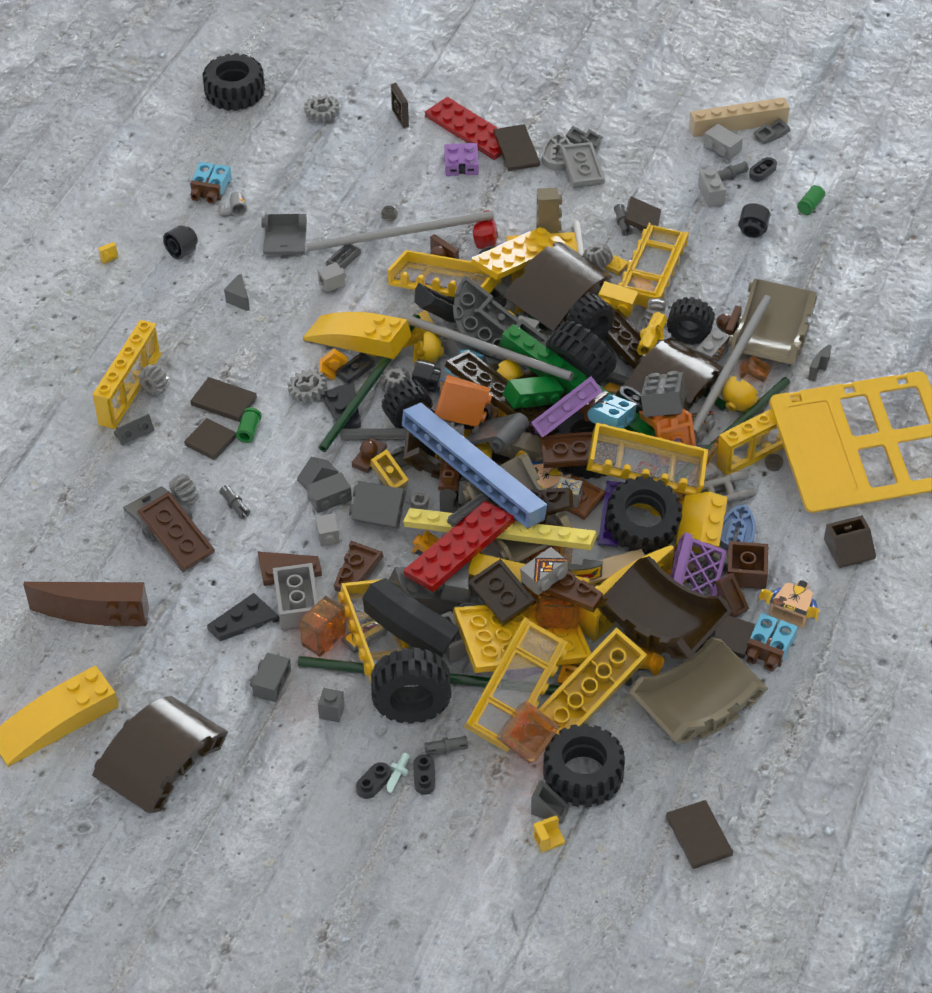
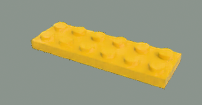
(514, 254)

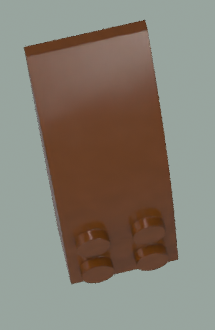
(91, 602)

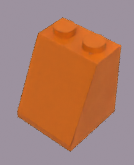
(463, 401)

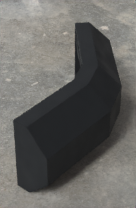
(443, 305)
(408, 617)

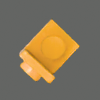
(331, 362)
(424, 541)
(653, 662)

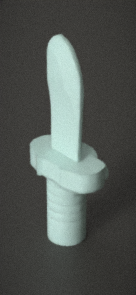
(398, 769)

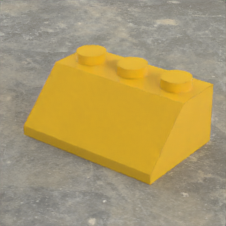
(703, 518)

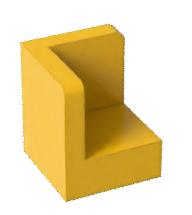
(548, 834)

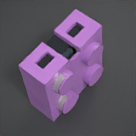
(461, 159)

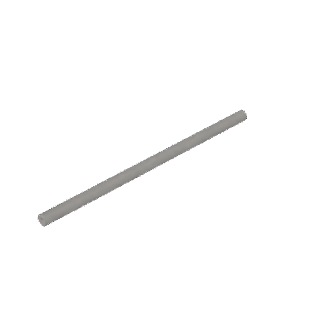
(398, 231)
(487, 347)
(731, 362)

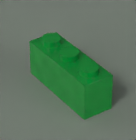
(533, 391)

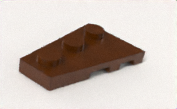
(274, 560)
(357, 564)

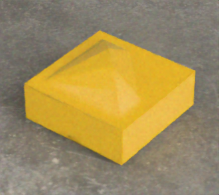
(108, 252)
(617, 265)

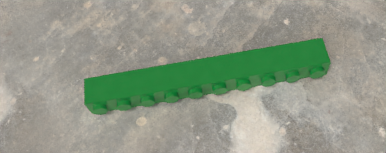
(522, 343)

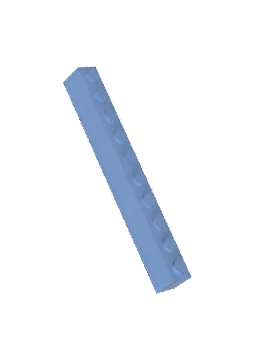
(474, 465)

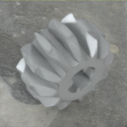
(599, 255)
(654, 305)
(392, 377)
(154, 380)
(184, 489)

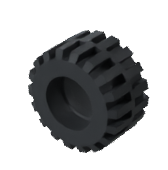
(593, 314)
(690, 320)
(402, 397)

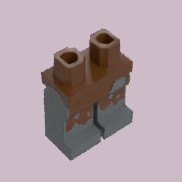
(448, 488)

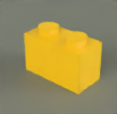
(619, 297)
(389, 470)

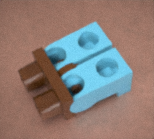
(209, 183)
(609, 410)
(770, 642)

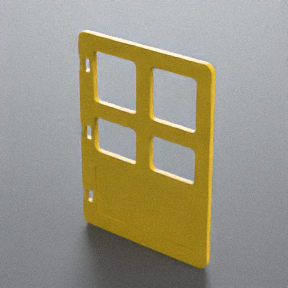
(826, 452)

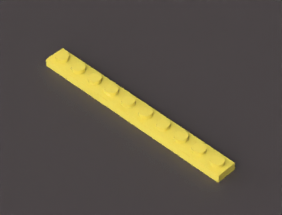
(536, 534)

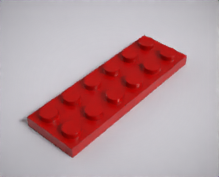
(465, 125)
(459, 546)

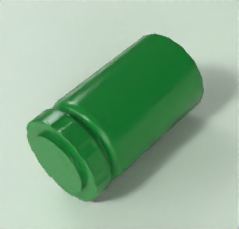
(811, 200)
(248, 425)

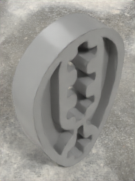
(550, 149)

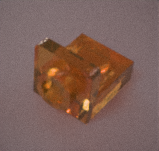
(755, 368)

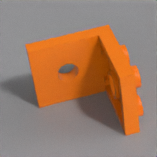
(673, 426)

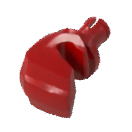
(485, 233)

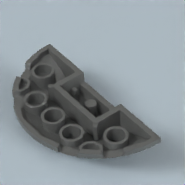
(484, 318)

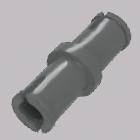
(731, 171)
(620, 213)
(234, 501)
(446, 745)

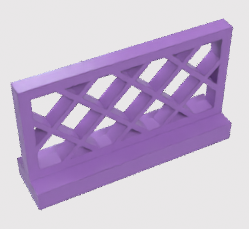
(566, 407)
(681, 561)

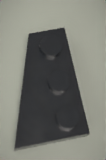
(338, 399)
(243, 616)

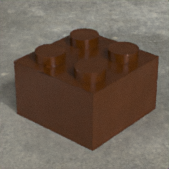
(748, 563)

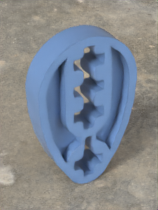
(732, 521)

